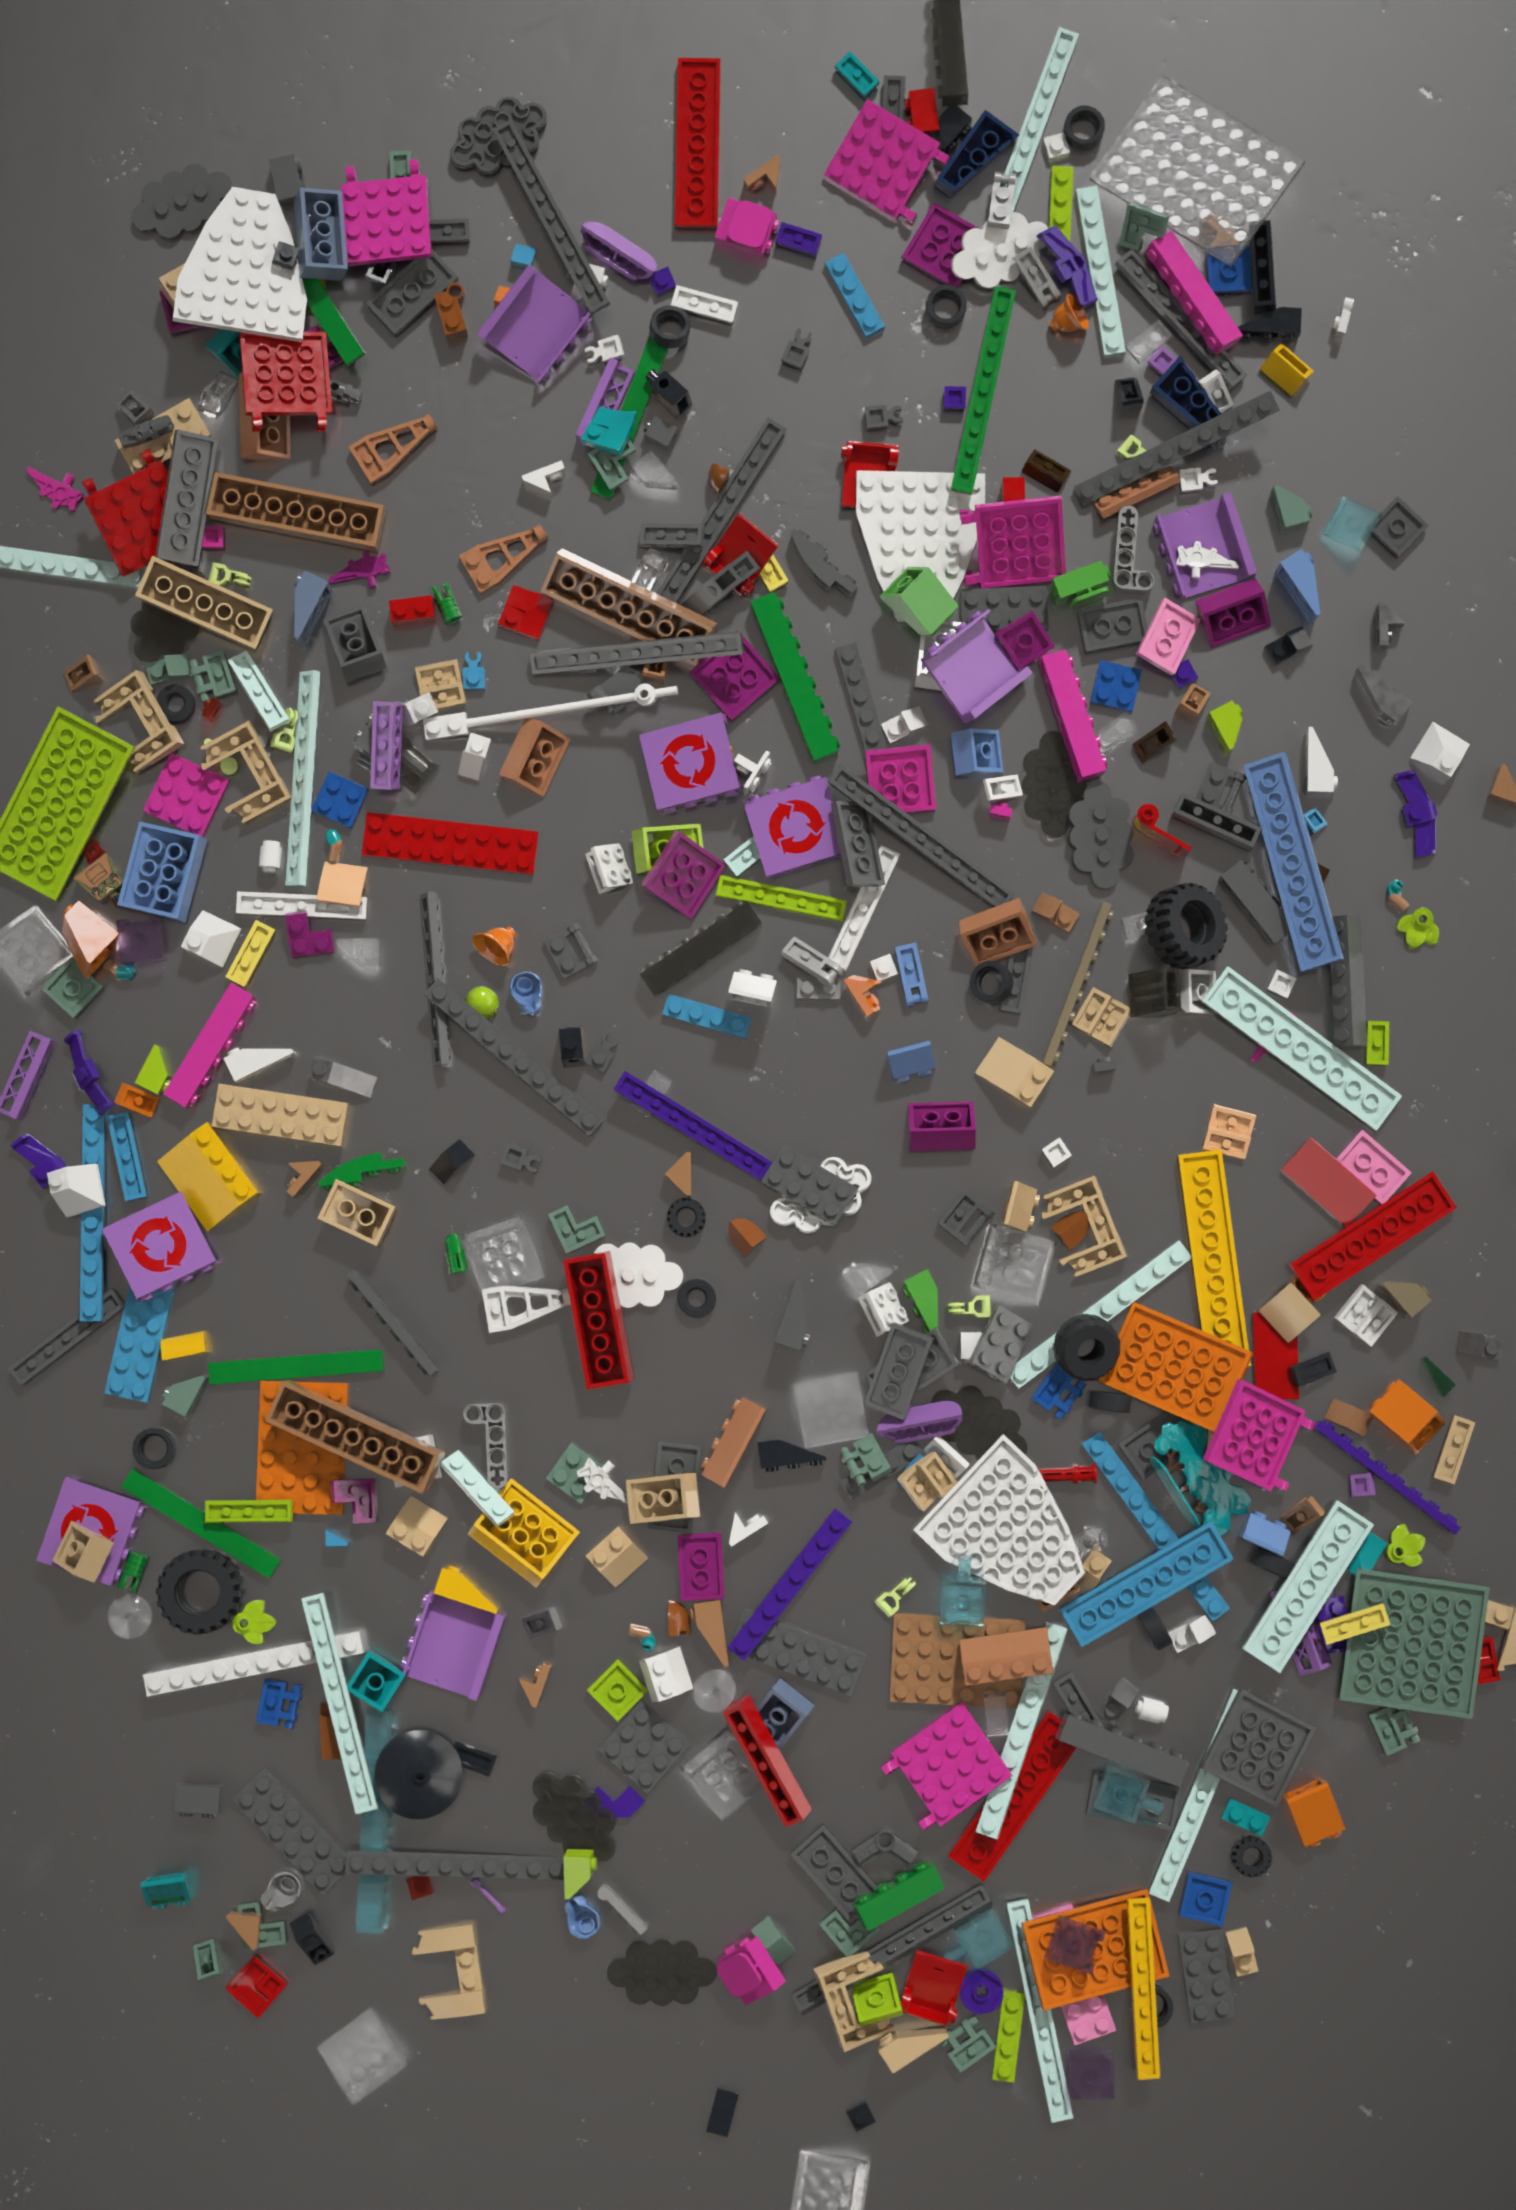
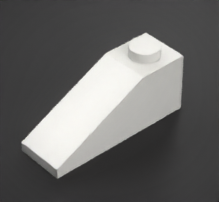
(1318, 769)
(249, 1062)

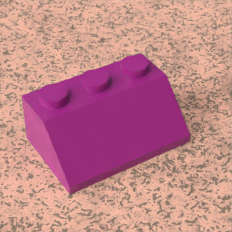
(1233, 612)
(942, 1126)

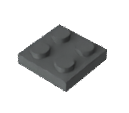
(1399, 526)

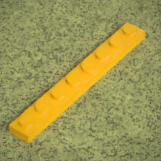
(1143, 1988)

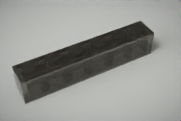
(949, 52)
(700, 949)

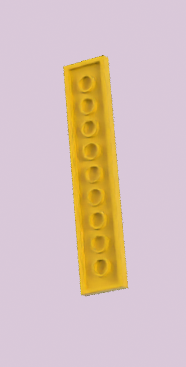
(1212, 1246)

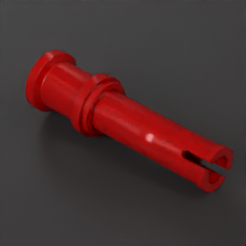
(1075, 1474)

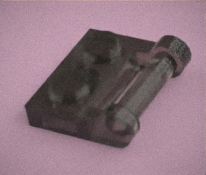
(411, 776)

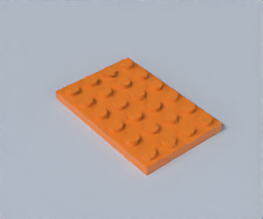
(1176, 1366)
(293, 1466)
(1064, 1985)

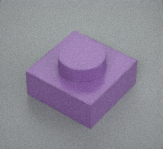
(1161, 360)
(1362, 1485)

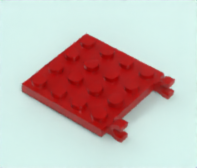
(286, 377)
(130, 513)

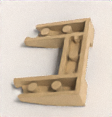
(136, 691)
(272, 787)
(1109, 1242)
(1503, 1618)
(832, 1981)
(471, 1996)

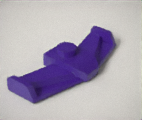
(1070, 266)
(1419, 813)
(86, 1074)
(40, 1156)
(1332, 1608)

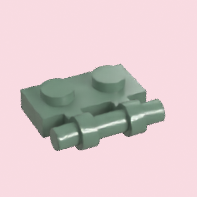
(219, 674)
(872, 1457)
(1388, 1731)
(972, 2048)

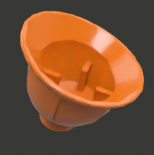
(1068, 318)
(495, 944)

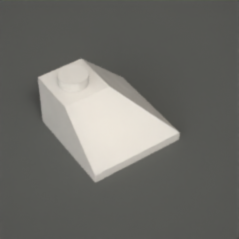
(1440, 751)
(211, 938)
(1193, 988)
(77, 1189)

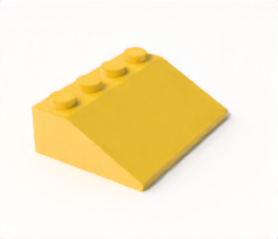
(208, 1176)
(530, 1539)

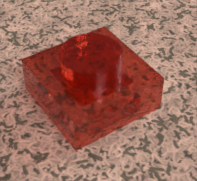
(211, 709)
(419, 1886)

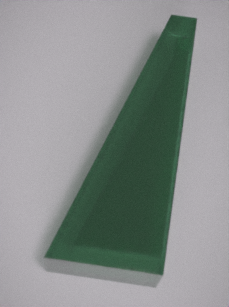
(1441, 1381)

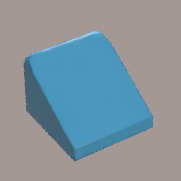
(523, 256)
(1314, 821)
(335, 1540)

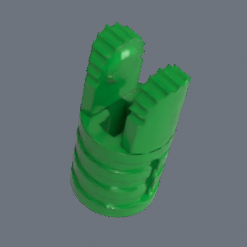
(447, 606)
(455, 1254)
(133, 1567)

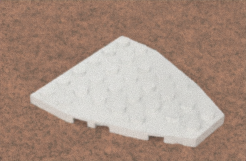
(232, 274)
(916, 523)
(1007, 1526)

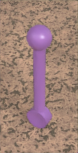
(476, 1883)

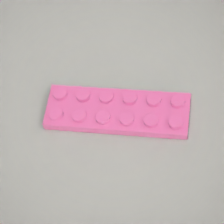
(1087, 2017)

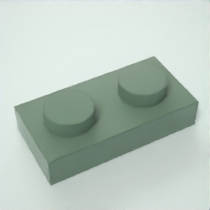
(399, 163)

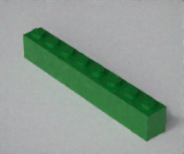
(794, 677)

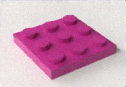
(903, 776)
(186, 795)

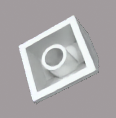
(665, 1674)

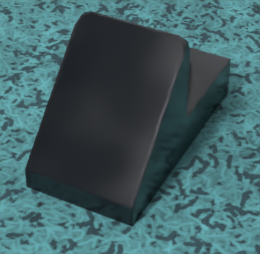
(1288, 645)

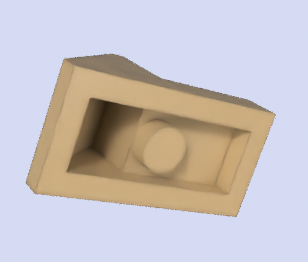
(1094, 1567)
(1241, 1951)

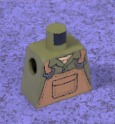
(102, 880)

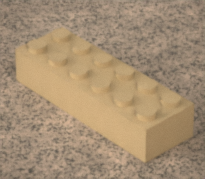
(203, 603)
(280, 1115)

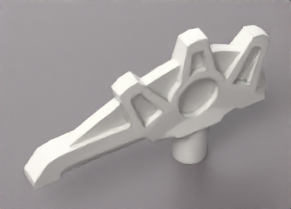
(1199, 558)
(599, 1481)

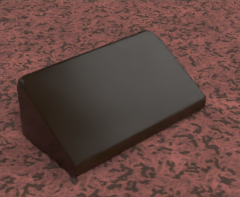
(1046, 471)

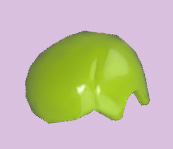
(483, 1001)

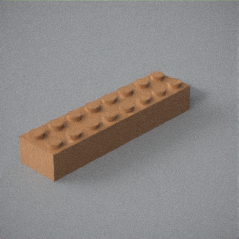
(296, 512)
(621, 601)
(355, 1436)

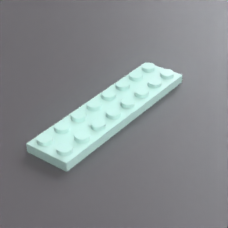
(1307, 1586)

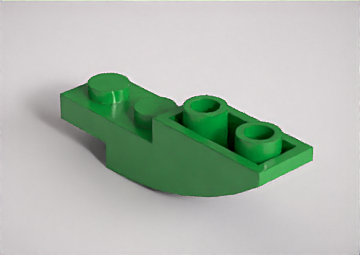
(353, 1170)

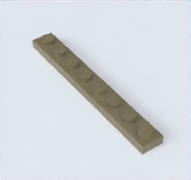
(1082, 976)

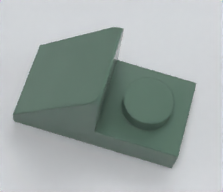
(168, 669)

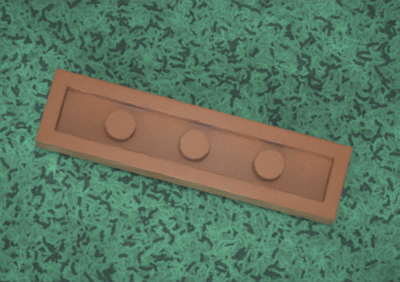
(1137, 492)

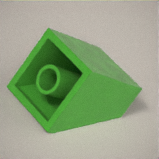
(920, 600)

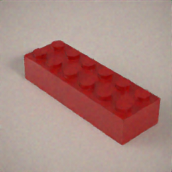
(598, 1320)

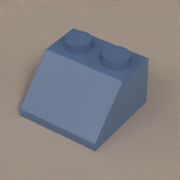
(977, 752)
(911, 1061)
(1265, 1533)

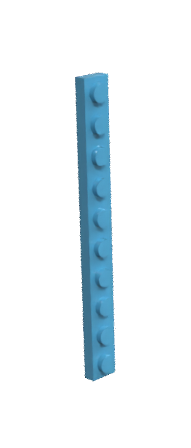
(92, 1221)
(1148, 1516)

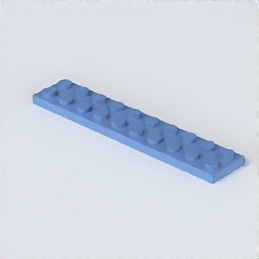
(1293, 862)

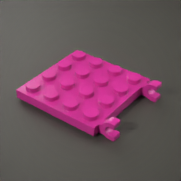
(883, 159)
(386, 218)
(1017, 541)
(1255, 1435)
(950, 1765)

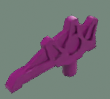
(366, 567)

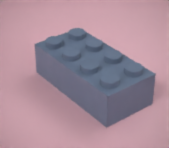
(320, 234)

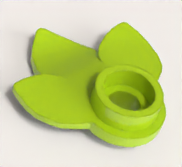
(1418, 931)
(1408, 1545)
(256, 1622)

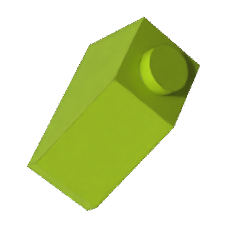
(1226, 722)
(154, 1072)
(577, 1869)

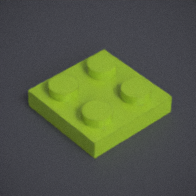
(617, 1690)
(877, 1999)

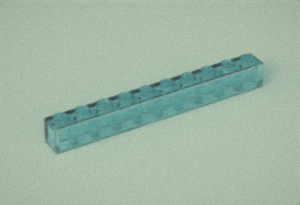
(375, 1829)

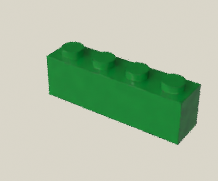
(897, 1896)

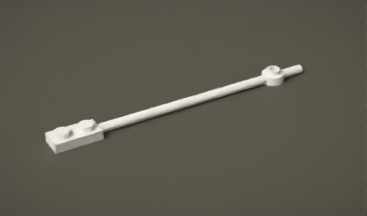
(457, 724)

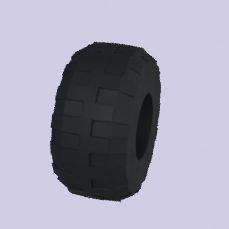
(1073, 1334)

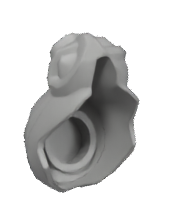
(281, 1891)

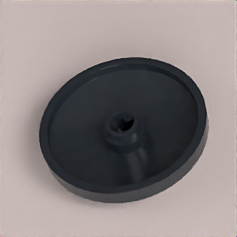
(403, 1759)

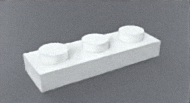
(705, 304)

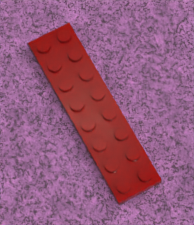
(697, 143)
(450, 843)
(1372, 1236)
(1040, 1768)

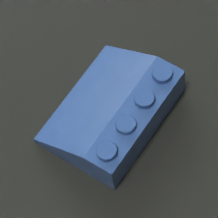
(162, 871)

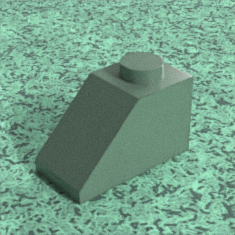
(1290, 509)
(183, 1395)

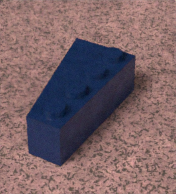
(979, 148)
(1184, 396)

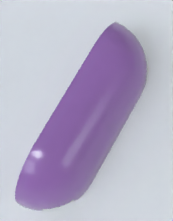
(617, 251)
(922, 1422)

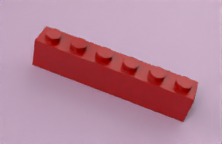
(767, 1761)

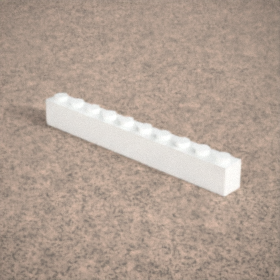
(246, 1664)

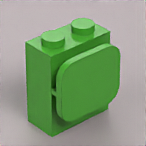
(1081, 585)

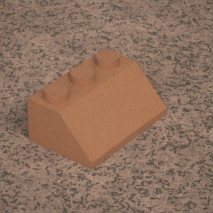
(534, 756)
(997, 932)

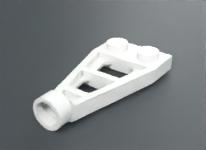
(497, 1311)

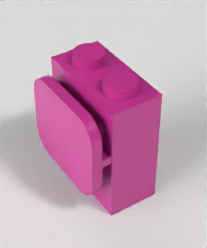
(747, 227)
(749, 1970)

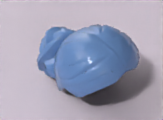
(527, 990)
(581, 1918)

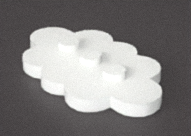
(990, 251)
(786, 1212)
(642, 1273)

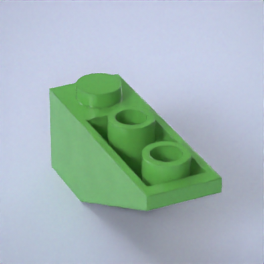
(925, 1296)

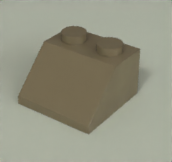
(1406, 1297)

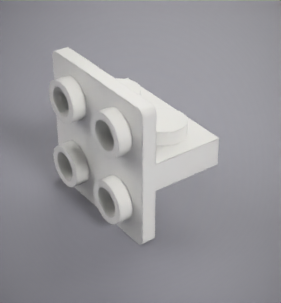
(746, 768)
(608, 867)
(883, 1308)

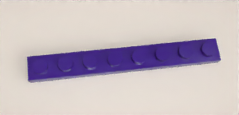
(692, 1126)
(1394, 1481)
(789, 1584)

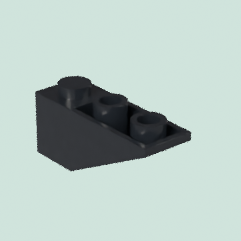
(1278, 323)
(781, 1453)

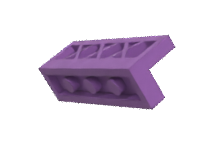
(601, 391)
(386, 745)
(31, 1078)
(1312, 1649)

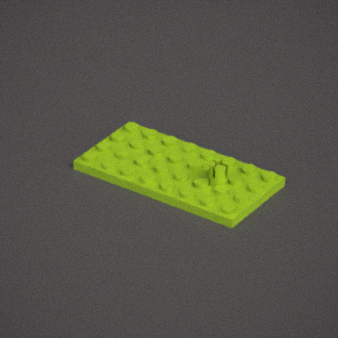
(59, 802)

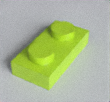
(1377, 1043)

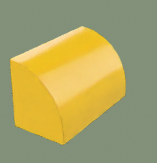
(1286, 369)
(184, 1345)

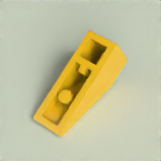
(460, 1588)

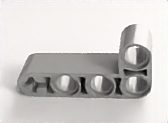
(1128, 550)
(491, 1445)

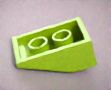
(651, 841)

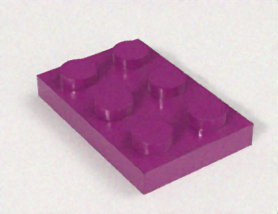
(700, 1566)

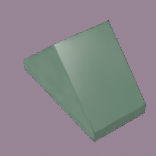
(773, 1940)
(207, 1960)

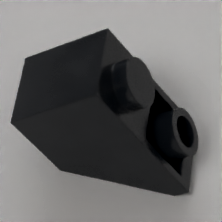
(953, 125)
(311, 1938)

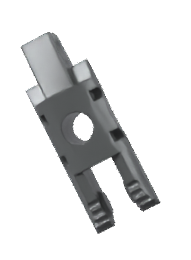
(344, 392)
(146, 431)

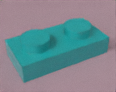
(857, 74)
(1245, 1817)

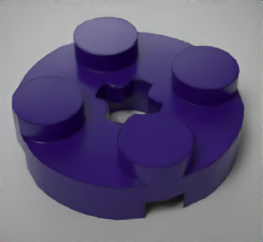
(994, 1991)

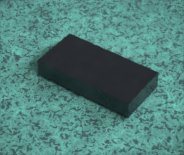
(1312, 1369)
(475, 1758)
(722, 2112)

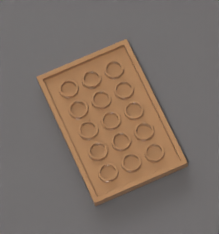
(929, 1662)

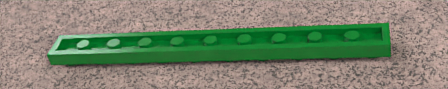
(983, 390)

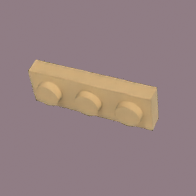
(1453, 1449)

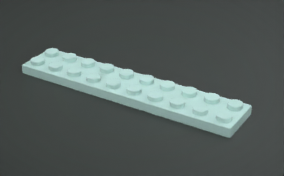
(1301, 1048)

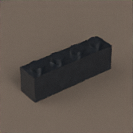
(1263, 269)

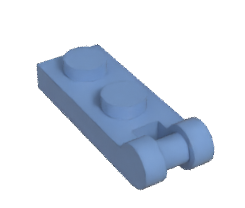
(911, 973)

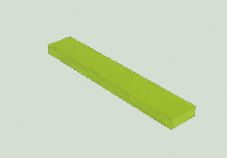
(781, 898)

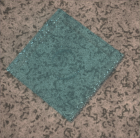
(1352, 523)

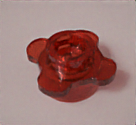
(94, 845)

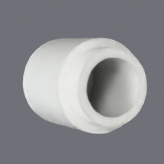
(270, 856)
(1151, 1710)

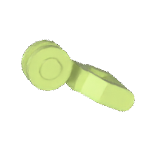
(1122, 450)
(242, 577)
(287, 747)
(228, 765)
(986, 1311)
(882, 1604)

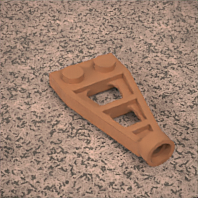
(368, 458)
(478, 567)

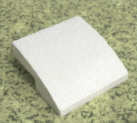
(1366, 1315)

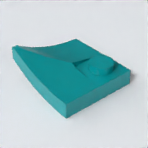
(609, 430)
(1367, 1553)

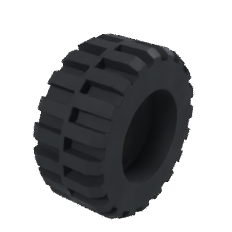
(1206, 923)
(170, 1600)

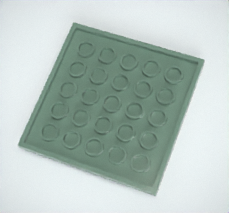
(1426, 1653)

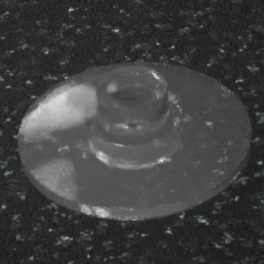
(140, 1614)
(710, 1682)

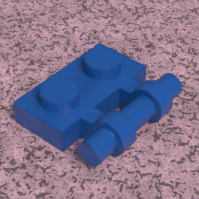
(1053, 1387)
(272, 1700)

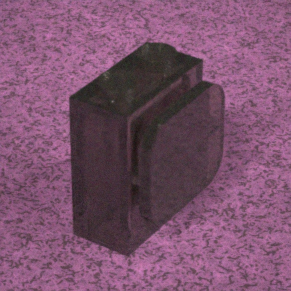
(1154, 992)

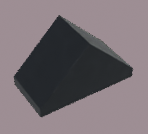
(382, 272)
(1129, 394)
(451, 1161)

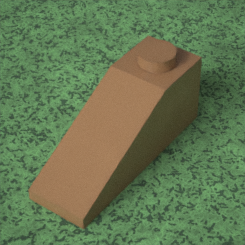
(710, 1623)

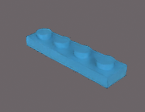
(854, 295)
(706, 1016)
(127, 1156)

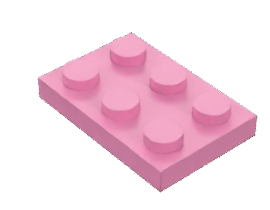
(1168, 636)
(1373, 1166)

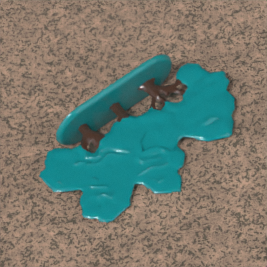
(1204, 1480)

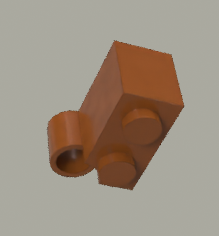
(450, 312)
(329, 1743)

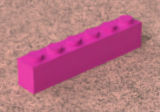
(1193, 293)
(1072, 715)
(209, 1046)

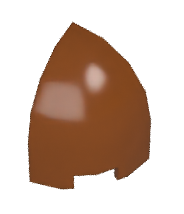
(718, 477)
(1071, 1228)
(745, 1235)
(678, 1619)

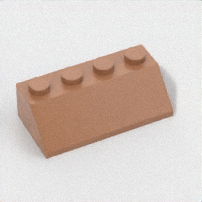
(271, 442)
(733, 1441)
(1006, 1656)

